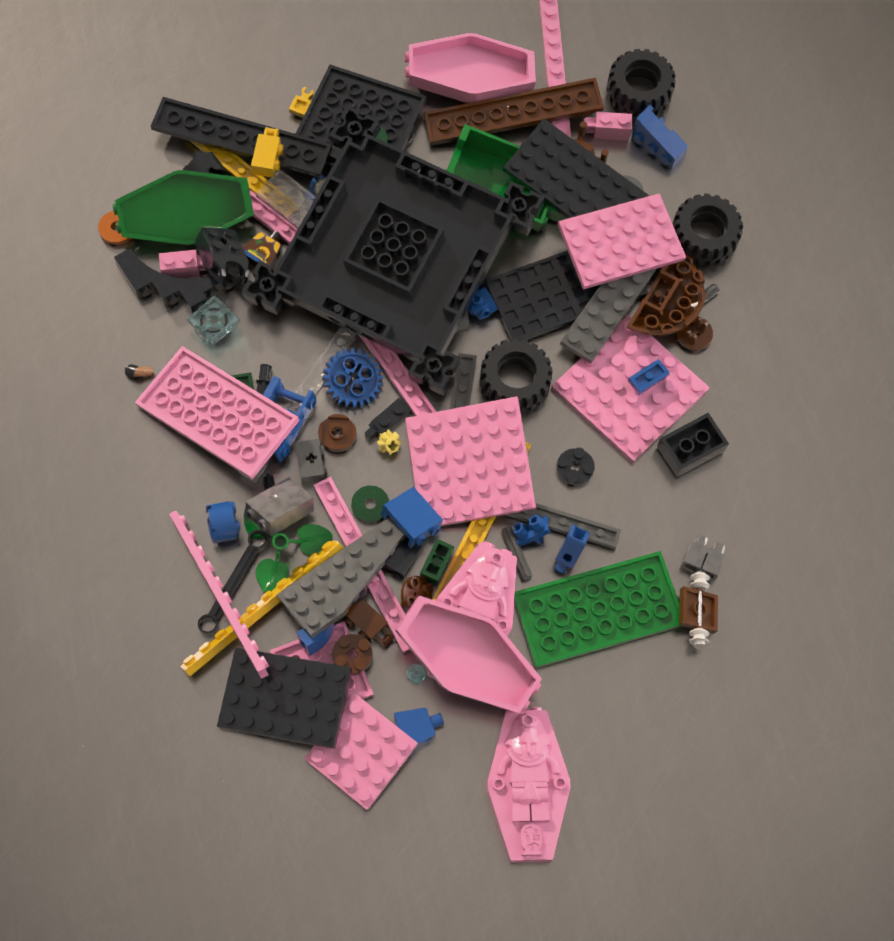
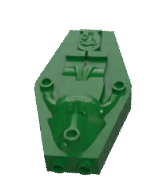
(181, 204)

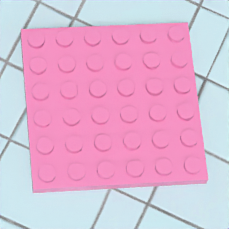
(610, 403)
(472, 461)

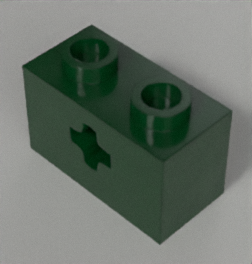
(437, 562)

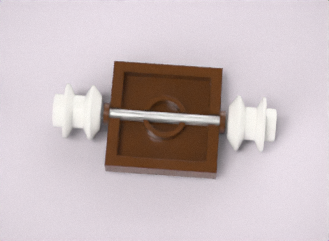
(698, 609)

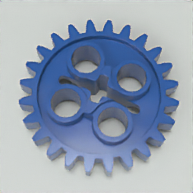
(367, 386)

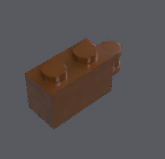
(368, 623)

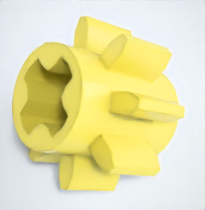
(389, 442)

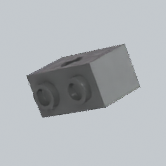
(305, 452)

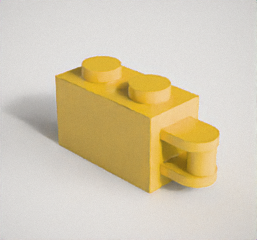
(267, 153)

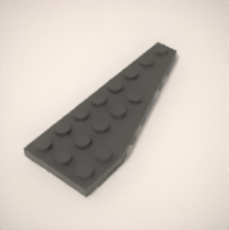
(332, 587)

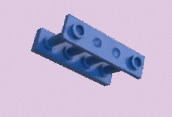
(276, 389)

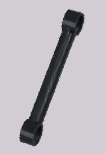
(234, 580)

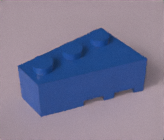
(658, 139)

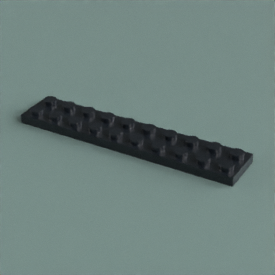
(237, 135)

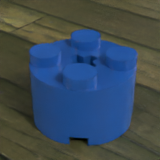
(222, 521)

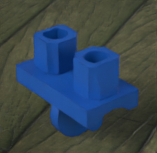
(532, 531)

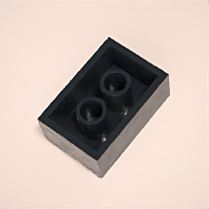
(692, 444)

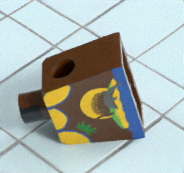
(264, 249)

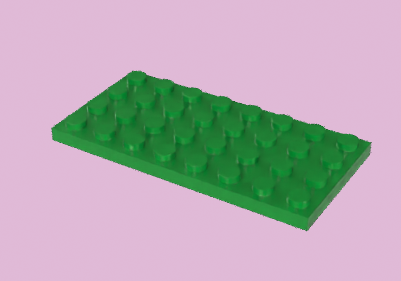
(598, 609)

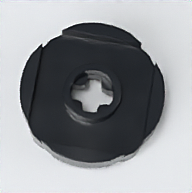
(574, 477)

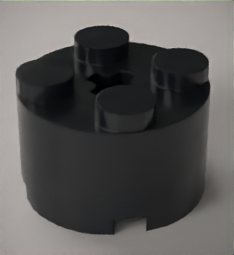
(205, 163)

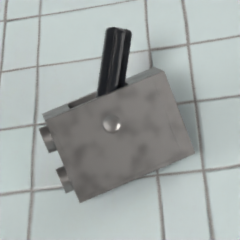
(279, 505)

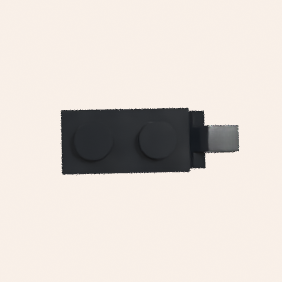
(388, 419)

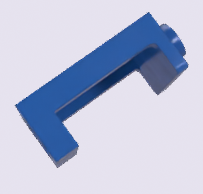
(413, 516)

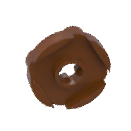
(340, 443)
(353, 642)

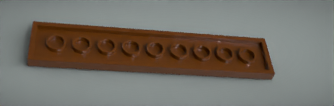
(515, 110)

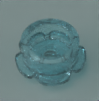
(421, 673)

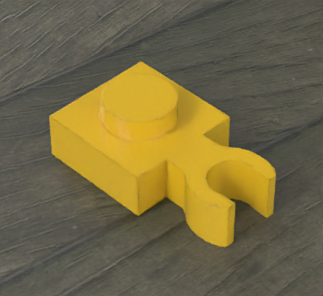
(300, 104)

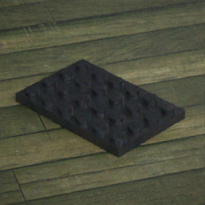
(293, 703)

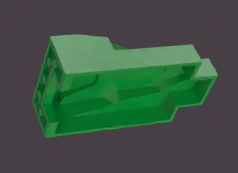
(481, 159)

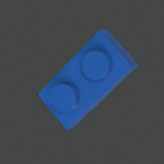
(648, 376)

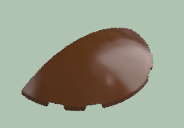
(672, 300)

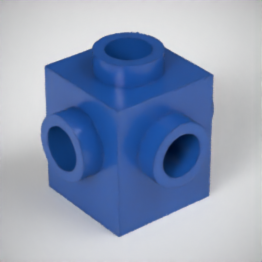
(482, 304)

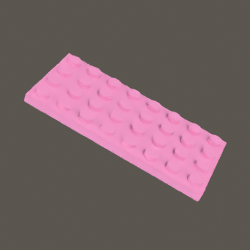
(217, 412)

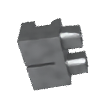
(713, 557)

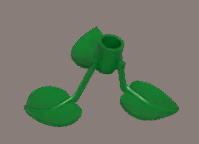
(271, 572)

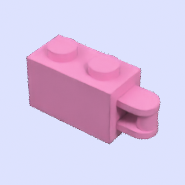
(610, 126)
(181, 264)

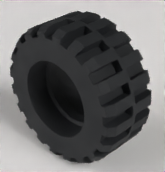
(645, 65)
(713, 210)
(520, 354)

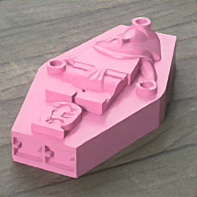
(470, 67)
(484, 586)
(469, 654)
(528, 786)

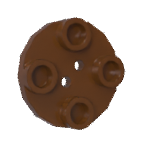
(691, 340)
(415, 587)

